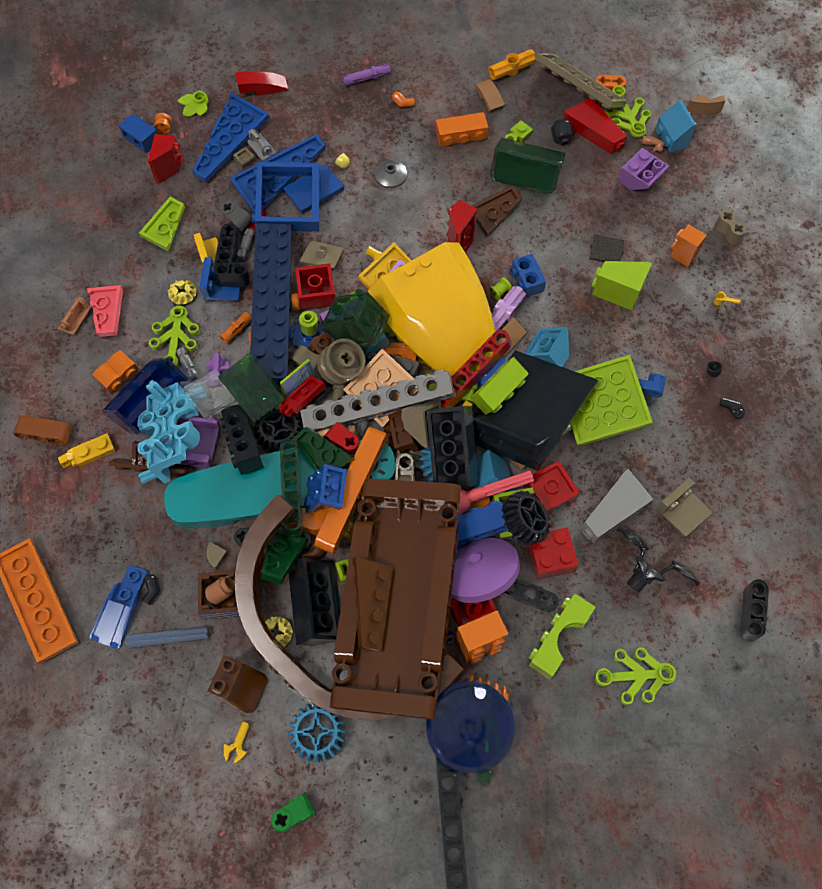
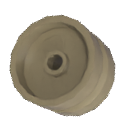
(341, 362)

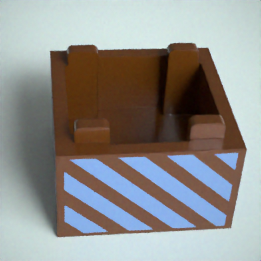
(208, 610)

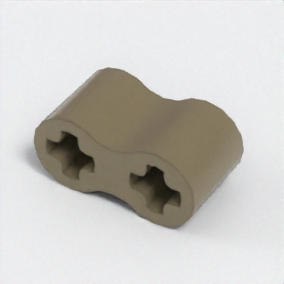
(730, 227)
(302, 355)

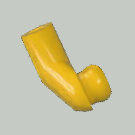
(373, 252)

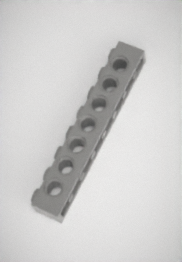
(444, 391)

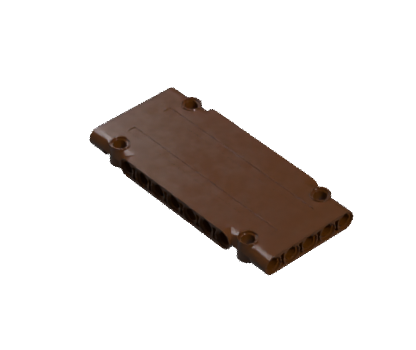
(421, 546)

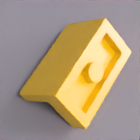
(207, 247)

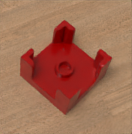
(553, 487)

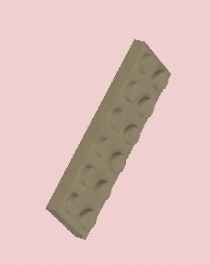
(582, 81)

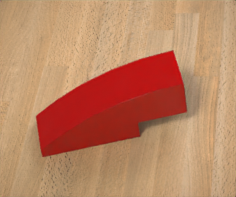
(261, 82)

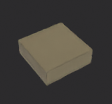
(244, 157)

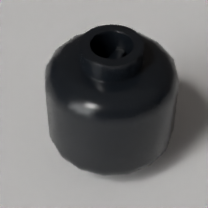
(562, 131)

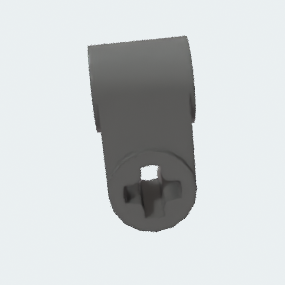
(236, 215)

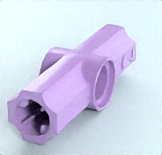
(506, 308)

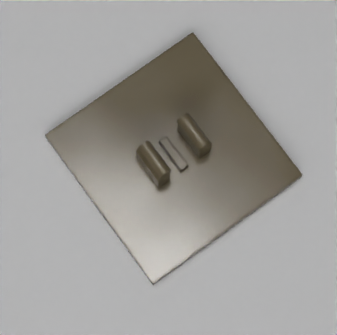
(321, 253)

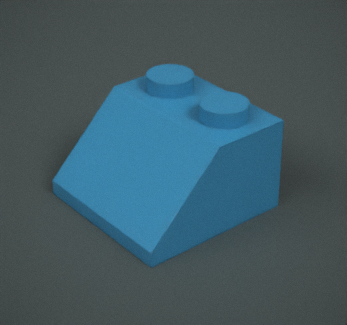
(676, 127)

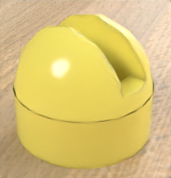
(342, 161)

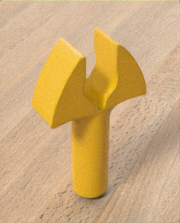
(237, 744)

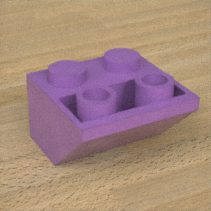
(642, 170)

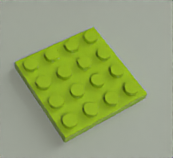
(614, 403)

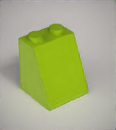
(620, 282)

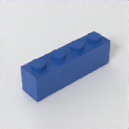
(480, 523)

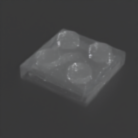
(209, 394)

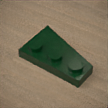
(320, 450)
(281, 556)

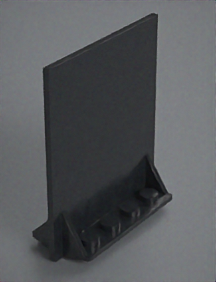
(536, 413)

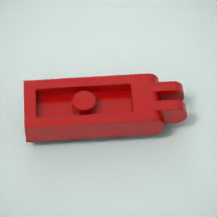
(302, 396)

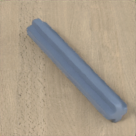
(166, 637)

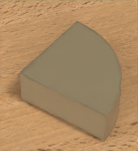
(215, 555)

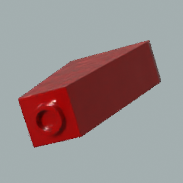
(596, 126)

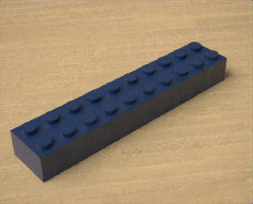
(272, 298)

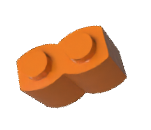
(115, 372)

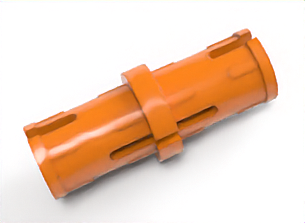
(235, 327)

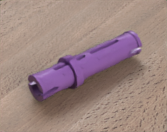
(373, 72)

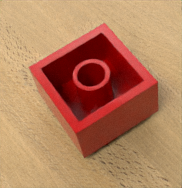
(315, 286)
(553, 555)

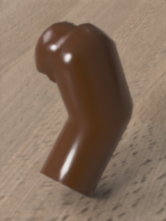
(315, 553)

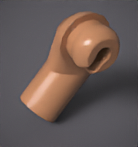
(647, 140)

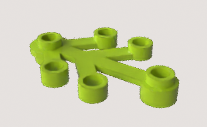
(636, 129)
(175, 333)
(638, 674)

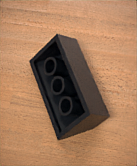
(453, 446)
(314, 601)

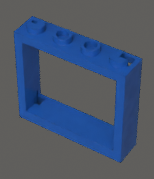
(287, 169)

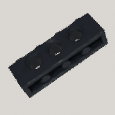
(241, 439)

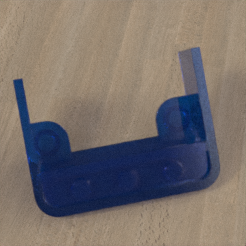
(131, 400)

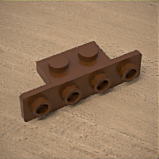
(139, 463)

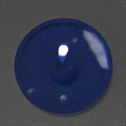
(471, 727)

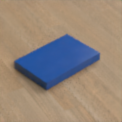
(301, 190)

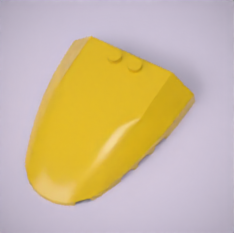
(437, 307)

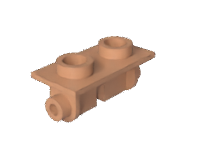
(75, 316)

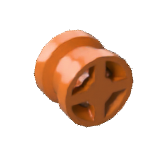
(162, 123)

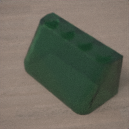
(526, 166)

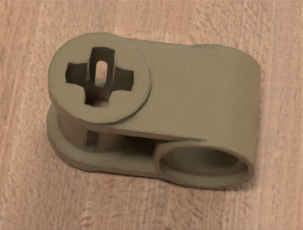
(408, 473)

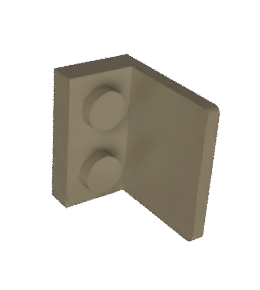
(684, 509)

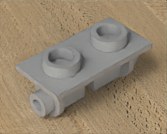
(260, 145)

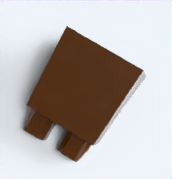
(237, 685)

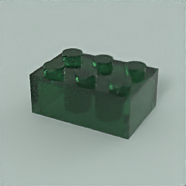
(252, 387)

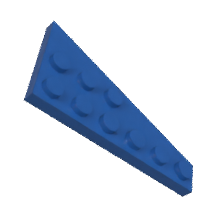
(228, 135)
(273, 185)

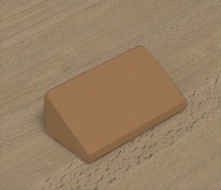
(515, 332)

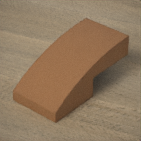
(490, 94)
(703, 106)

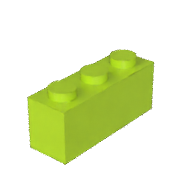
(499, 386)

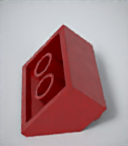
(462, 224)

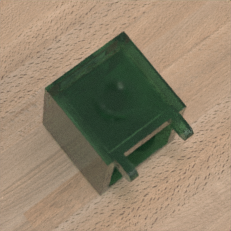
(356, 318)

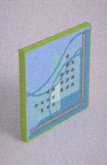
(297, 377)

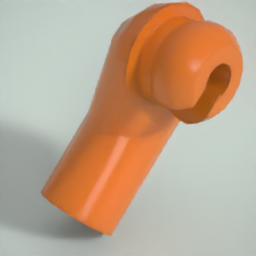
(401, 101)

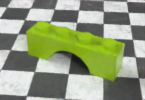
(548, 657)

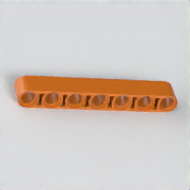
(359, 470)

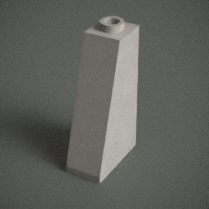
(618, 506)

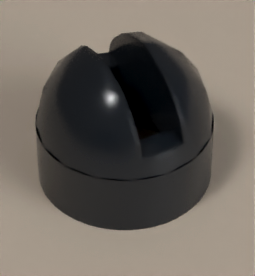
(714, 368)

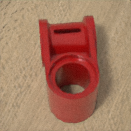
(343, 438)

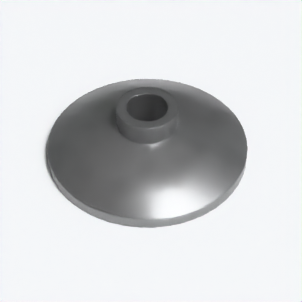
(390, 173)

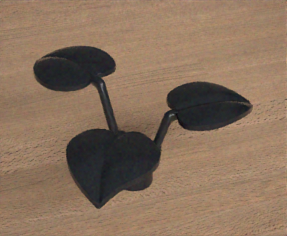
(647, 572)

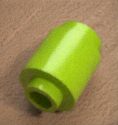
(309, 323)

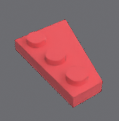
(106, 308)

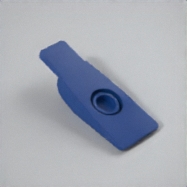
(119, 609)

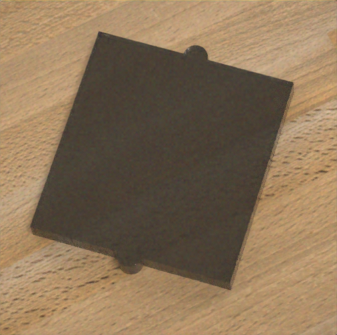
(606, 249)

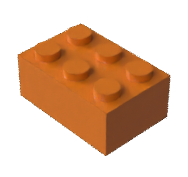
(481, 637)

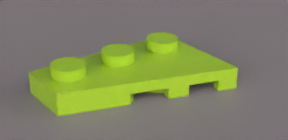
(164, 224)

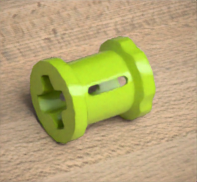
(500, 288)

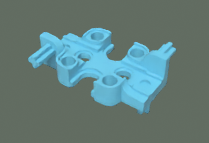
(181, 437)

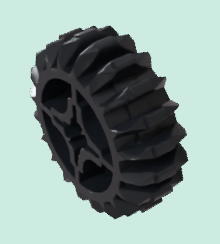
(276, 425)
(526, 518)

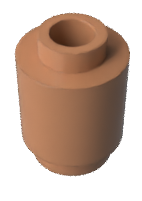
(220, 590)

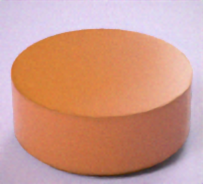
(295, 302)

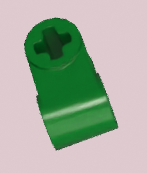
(297, 812)

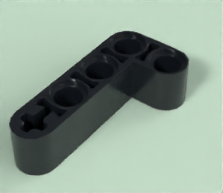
(225, 269)

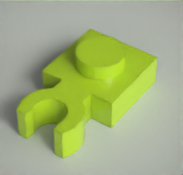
(520, 132)

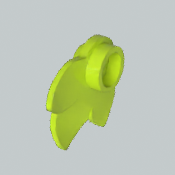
(194, 103)

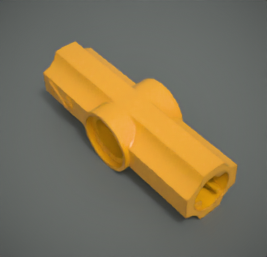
(512, 64)

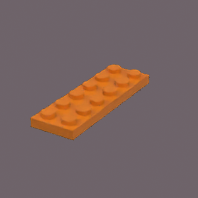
(35, 601)

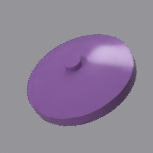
(484, 570)

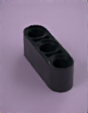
(760, 602)

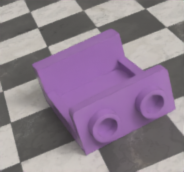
(203, 454)

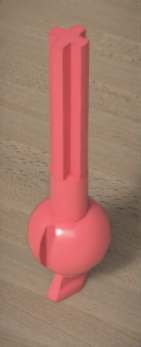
(493, 488)

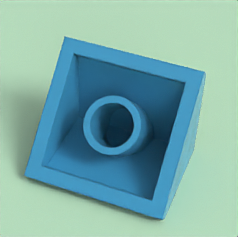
(491, 469)

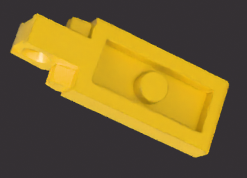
(88, 452)

